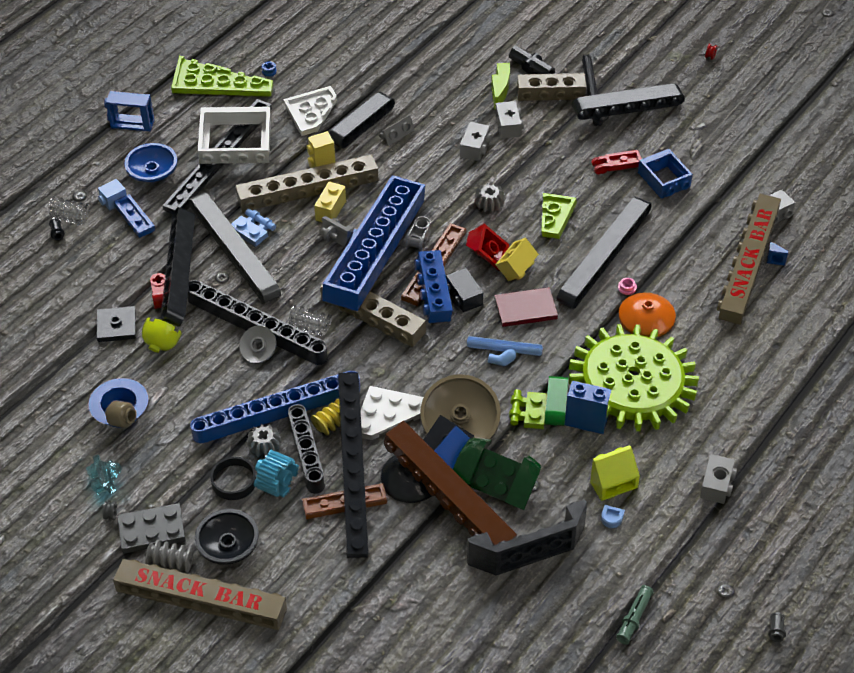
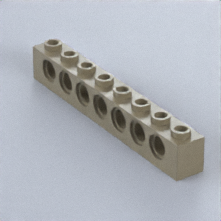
(306, 182)

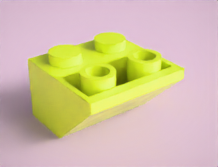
(614, 473)

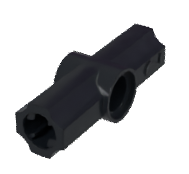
(530, 62)

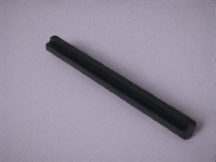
(590, 82)

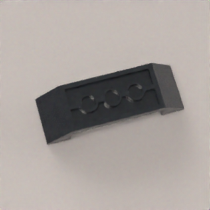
(527, 547)

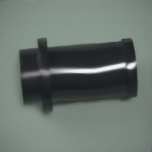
(56, 232)

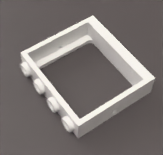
(234, 116)

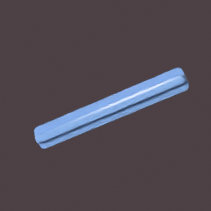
(503, 345)

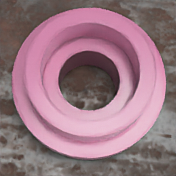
(627, 286)

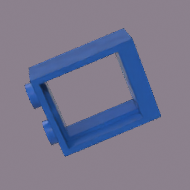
(125, 121)
(665, 159)

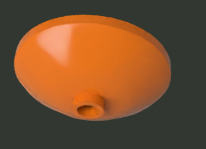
(649, 312)

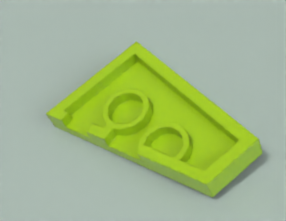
(556, 214)

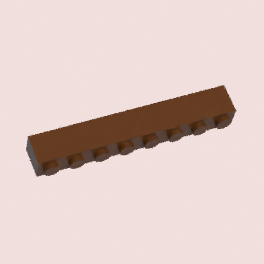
(445, 484)

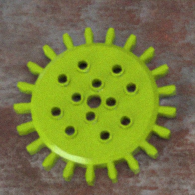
(632, 349)

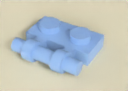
(251, 232)

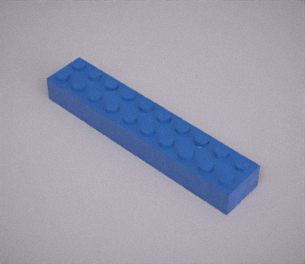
(373, 243)

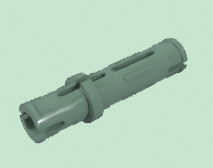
(631, 621)

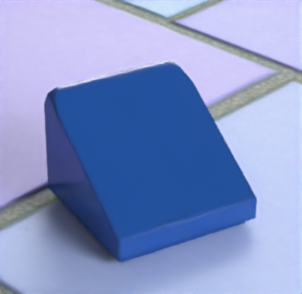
(776, 254)

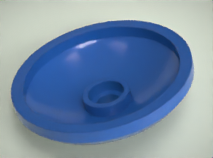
(151, 162)

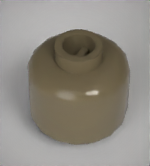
(120, 414)

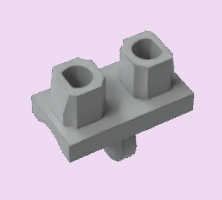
(335, 231)

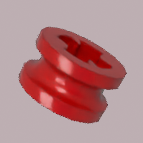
(711, 51)

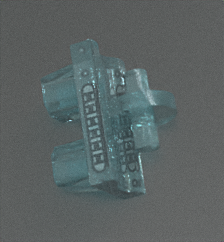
(106, 472)

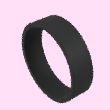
(233, 461)

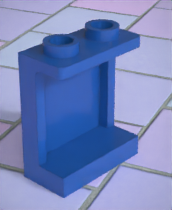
(587, 407)

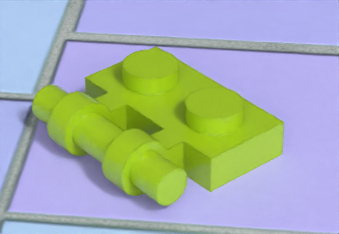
(535, 409)

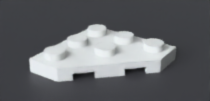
(311, 109)
(386, 409)

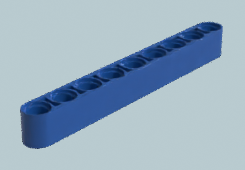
(264, 409)

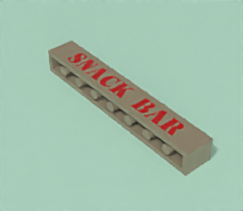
(749, 260)
(200, 594)

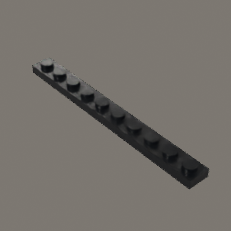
(204, 172)
(352, 466)

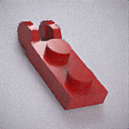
(616, 161)

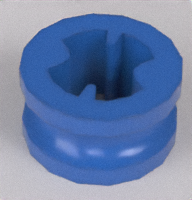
(269, 69)

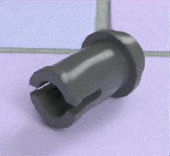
(777, 630)

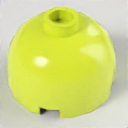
(159, 335)

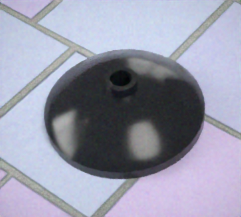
(401, 484)
(223, 528)

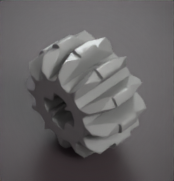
(489, 197)
(263, 440)

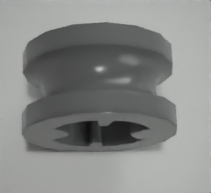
(109, 510)

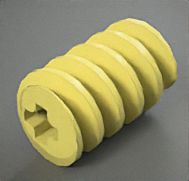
(327, 418)

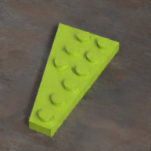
(212, 79)

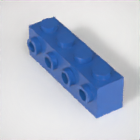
(434, 286)

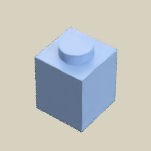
(110, 192)

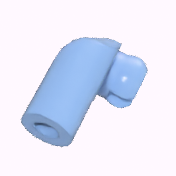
(502, 359)

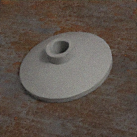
(250, 341)

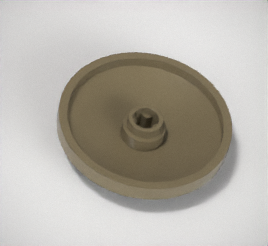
(464, 402)

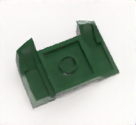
(496, 473)

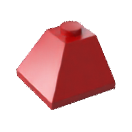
(487, 244)

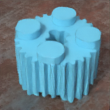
(275, 473)

